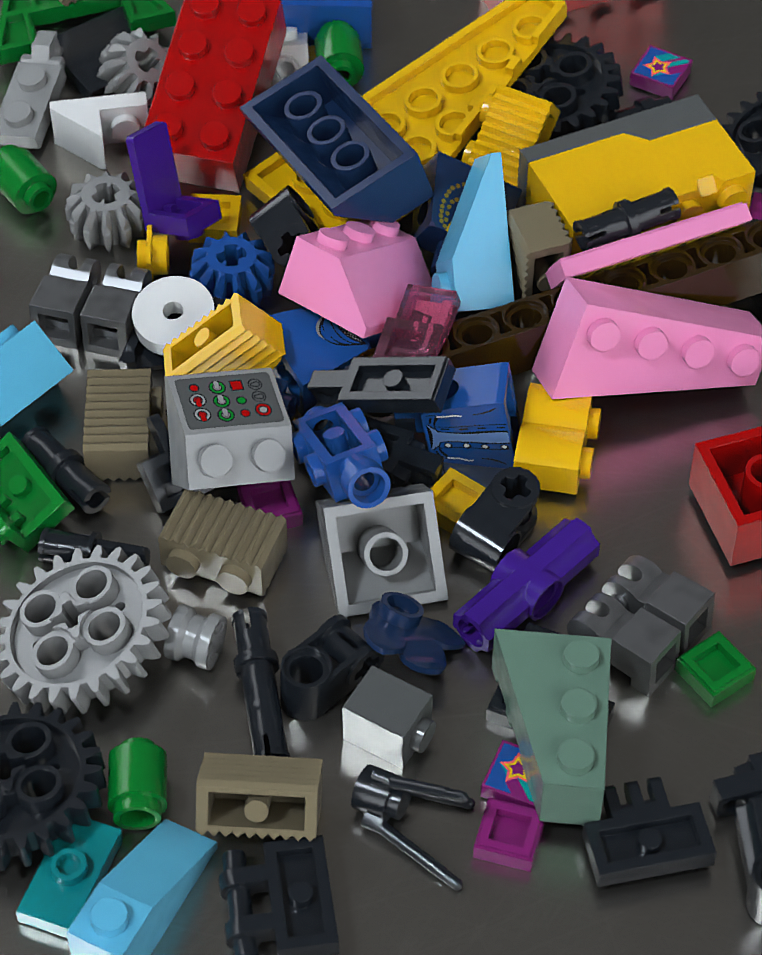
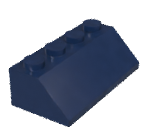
(339, 145)

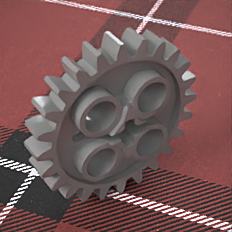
(82, 629)

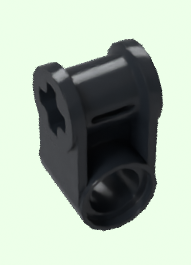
(281, 221)
(498, 518)
(331, 664)

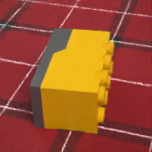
(636, 157)

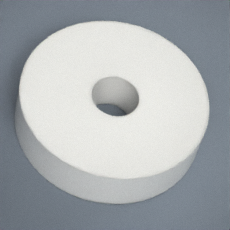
(162, 299)

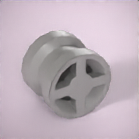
(195, 637)

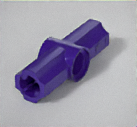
(526, 583)

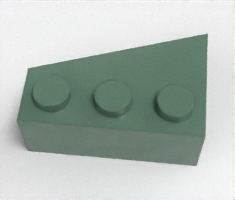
(559, 716)

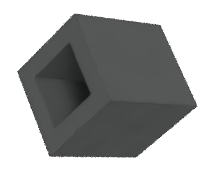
(388, 717)

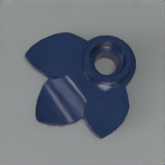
(400, 629)

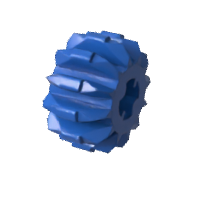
(234, 267)

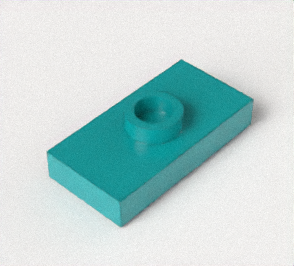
(69, 877)

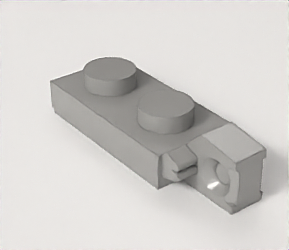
(34, 84)

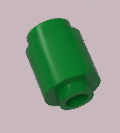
(341, 49)
(25, 180)
(137, 783)

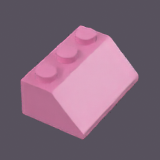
(354, 273)

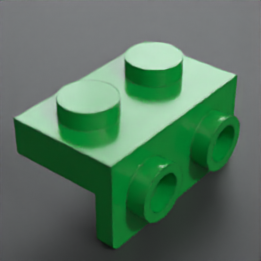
(26, 496)

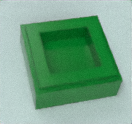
(715, 669)

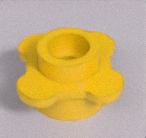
(153, 253)

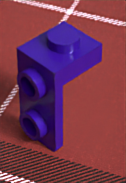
(160, 189)

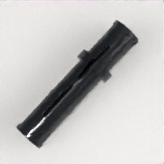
(257, 668)

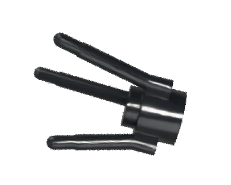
(387, 795)

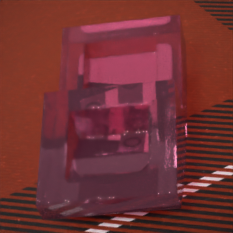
(420, 323)

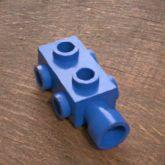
(342, 454)

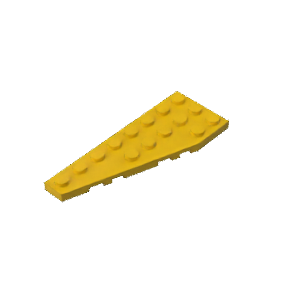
(439, 94)

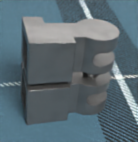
(74, 305)
(648, 620)

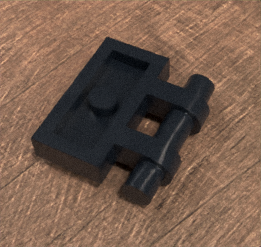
(299, 895)

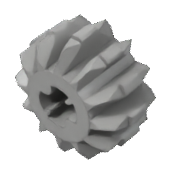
(132, 64)
(105, 211)

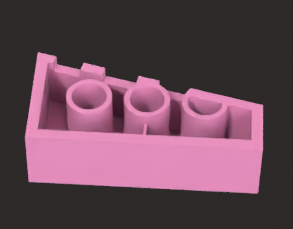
(643, 342)

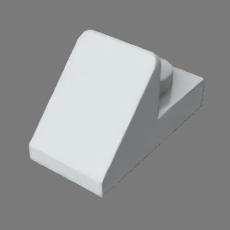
(92, 122)

